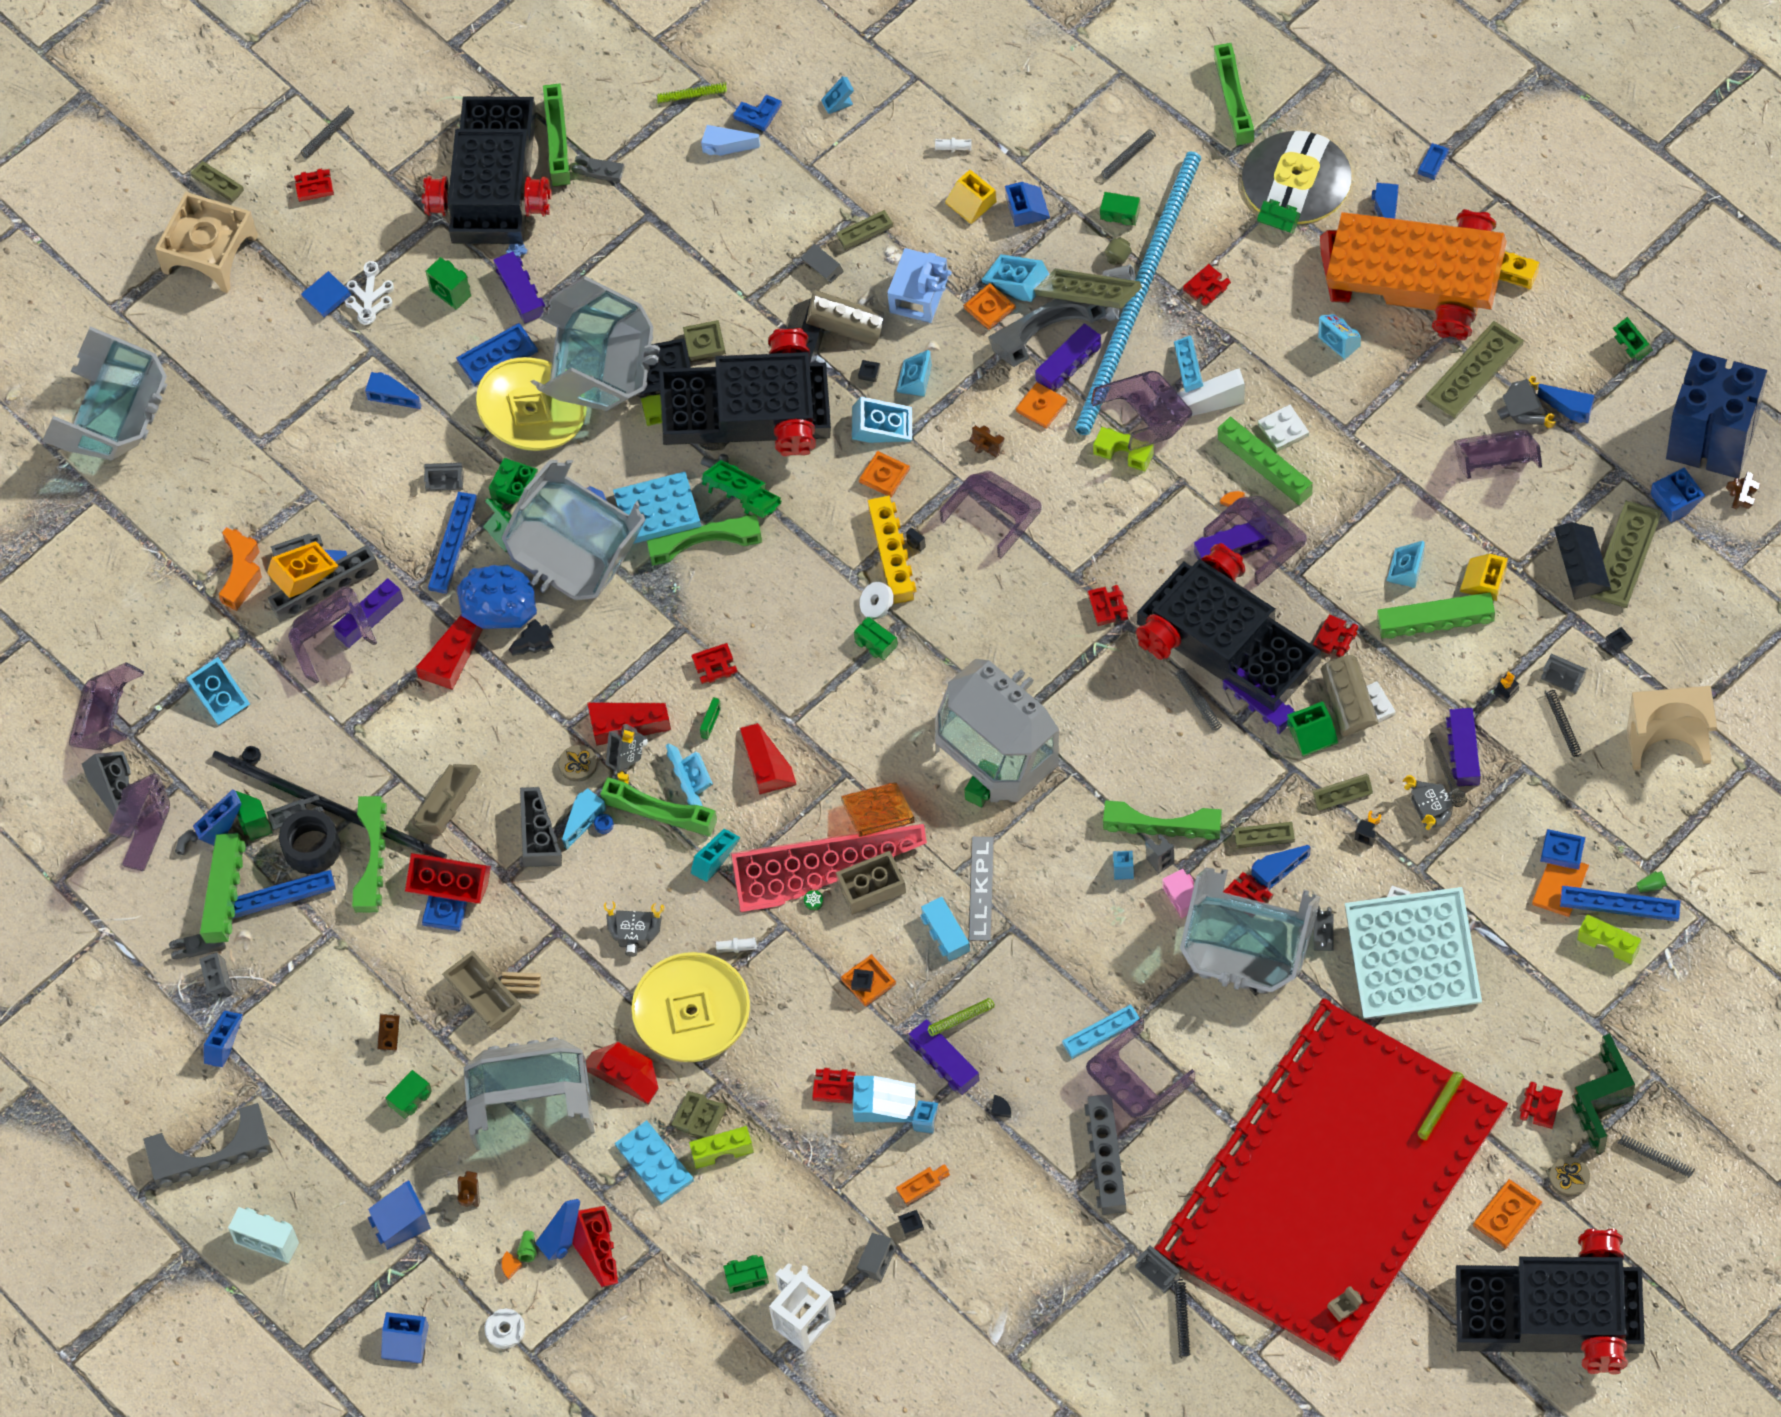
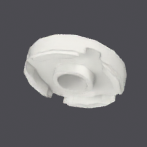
(868, 598)
(507, 1339)

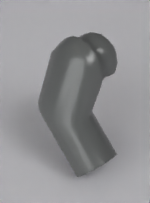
(710, 462)
(184, 839)

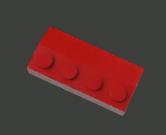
(447, 878)

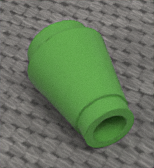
(1652, 882)
(527, 1247)

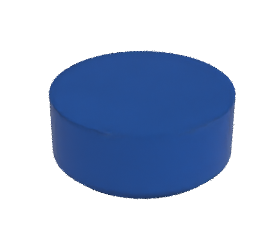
(603, 823)

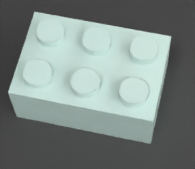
(263, 1234)

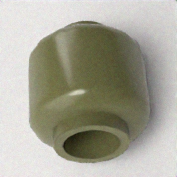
(1117, 251)

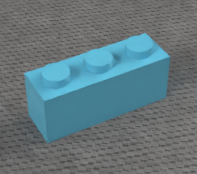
(944, 929)

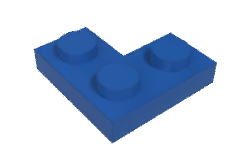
(760, 116)

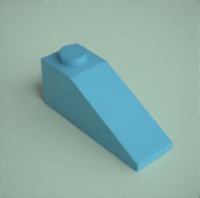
(584, 811)

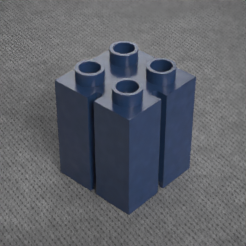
(1716, 414)

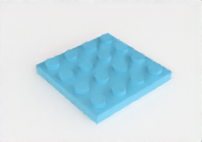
(663, 502)

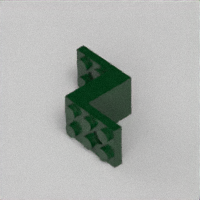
(1603, 1094)

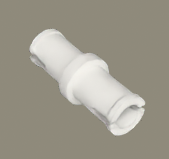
(952, 144)
(736, 945)

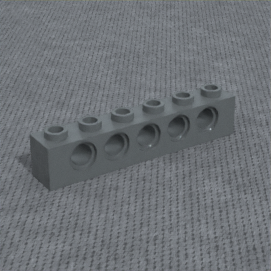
(349, 570)
(1116, 1201)

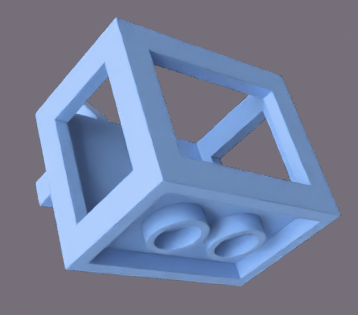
(918, 280)

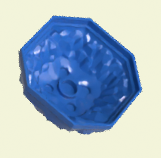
(496, 597)

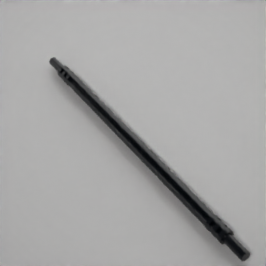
(323, 802)

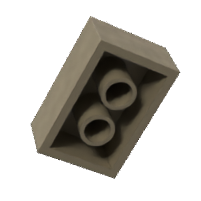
(871, 882)

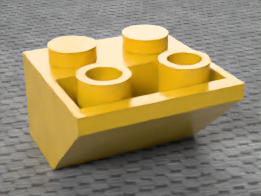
(971, 197)
(1484, 575)

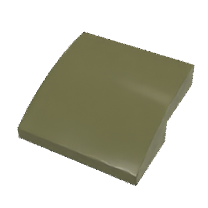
(698, 1115)

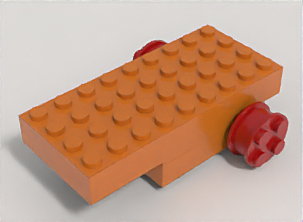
(1422, 265)

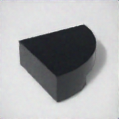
(1000, 1107)

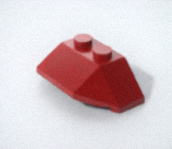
(624, 1070)

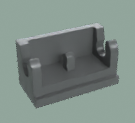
(822, 263)
(443, 476)
(1563, 673)
(1160, 855)
(1324, 930)
(216, 975)
(876, 1257)
(1157, 1269)

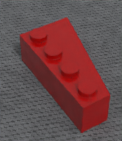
(450, 654)
(644, 717)

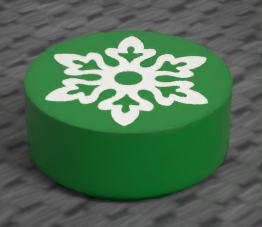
(813, 900)

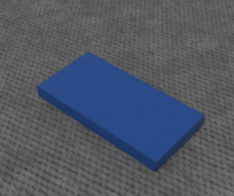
(502, 347)

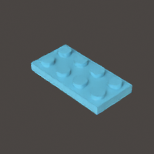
(654, 1162)

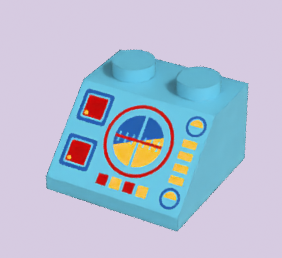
(1338, 335)

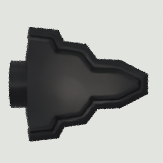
(533, 639)

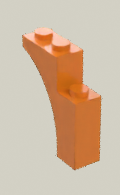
(244, 572)

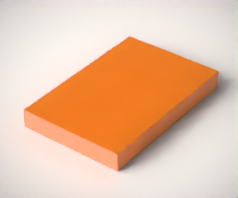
(1550, 886)
(1507, 1213)

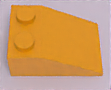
(300, 568)

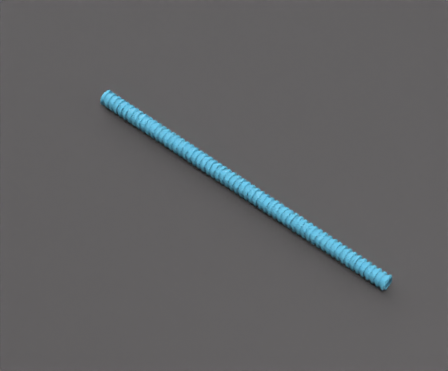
(1145, 276)

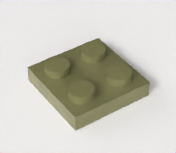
(704, 340)

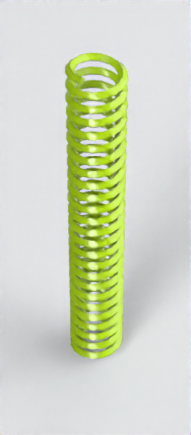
(684, 93)
(960, 1013)
(1433, 1119)

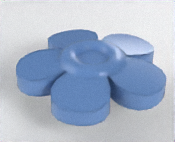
(518, 249)

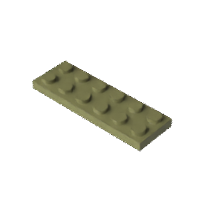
(1088, 288)
(1474, 369)
(1628, 551)

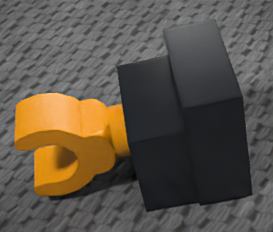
(1507, 687)
(1365, 830)

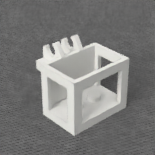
(792, 1300)

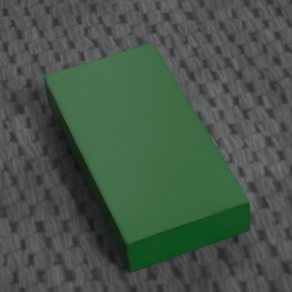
(710, 718)

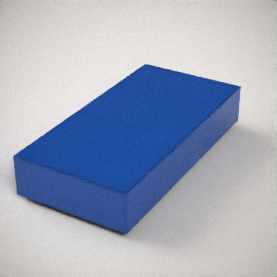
(1433, 161)

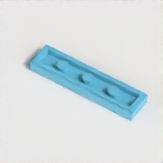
(1188, 363)
(1100, 1031)

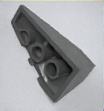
(108, 777)

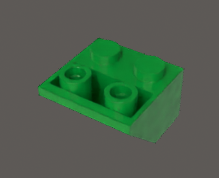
(511, 481)
(1312, 728)
(252, 817)

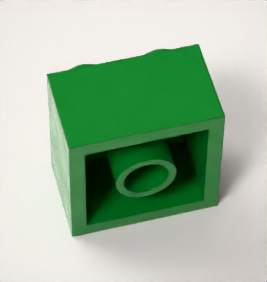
(448, 283)

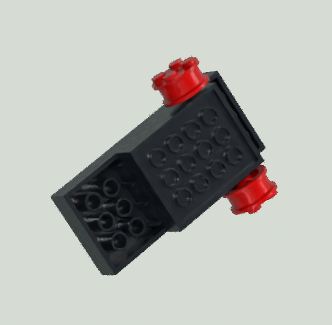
(490, 173)
(750, 398)
(1225, 629)
(1556, 1305)

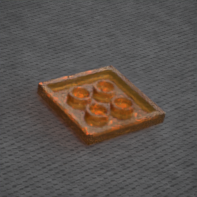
(877, 809)

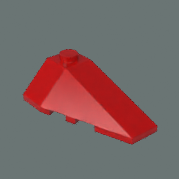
(1326, 246)
(767, 762)
(594, 1244)

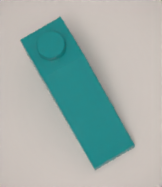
(713, 855)

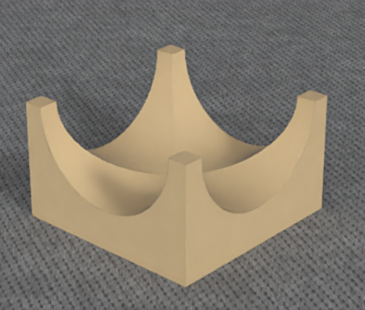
(205, 237)
(1671, 714)

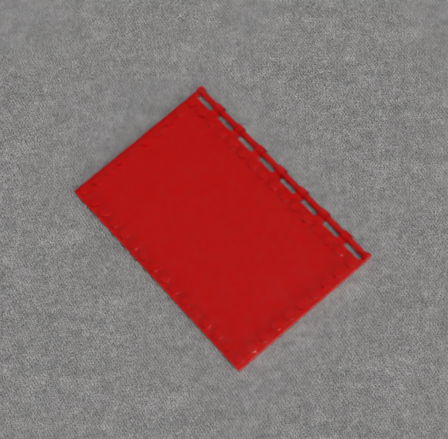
(1331, 1179)

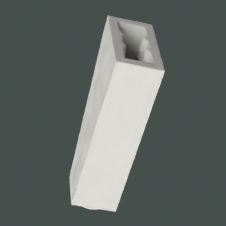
(1216, 393)

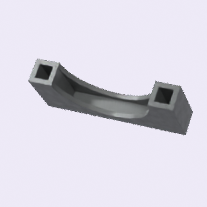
(1011, 340)
(248, 1143)

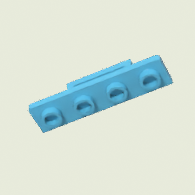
(691, 773)

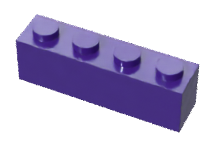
(518, 287)
(1068, 357)
(1240, 539)
(375, 607)
(1278, 718)
(1464, 747)
(944, 1057)

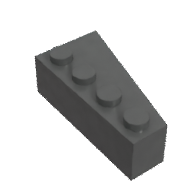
(537, 834)

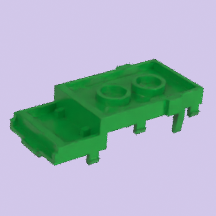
(742, 486)

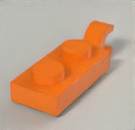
(922, 1184)

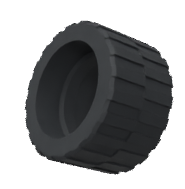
(303, 822)

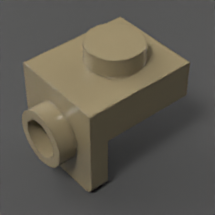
(1345, 1304)

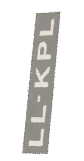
(981, 888)

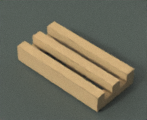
(525, 979)

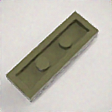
(217, 181)
(864, 229)
(1342, 792)
(1264, 835)

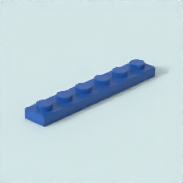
(452, 542)
(284, 893)
(1620, 903)

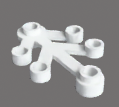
(369, 296)

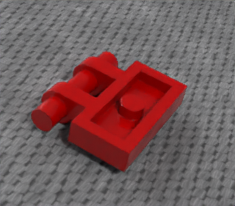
(314, 188)
(1203, 281)
(1102, 607)
(1330, 634)
(711, 659)
(1240, 889)
(833, 1091)
(1547, 1106)

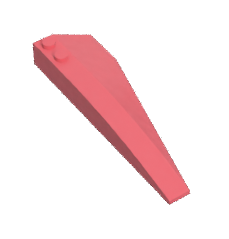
(789, 871)

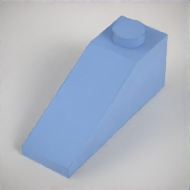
(727, 141)

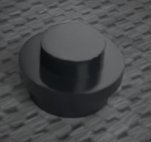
(251, 755)

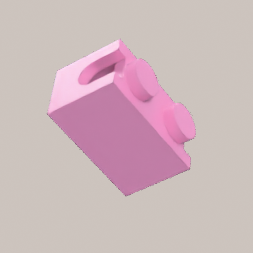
(1179, 890)

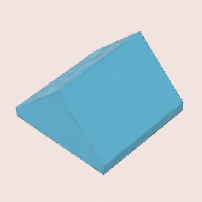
(915, 374)
(1406, 564)

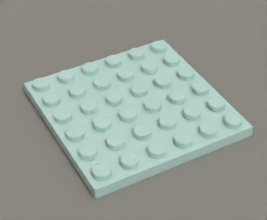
(1413, 953)

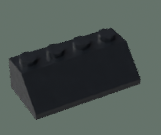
(815, 334)
(1582, 559)

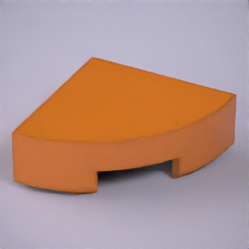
(1231, 497)
(510, 1265)

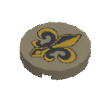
(578, 763)
(1569, 1176)

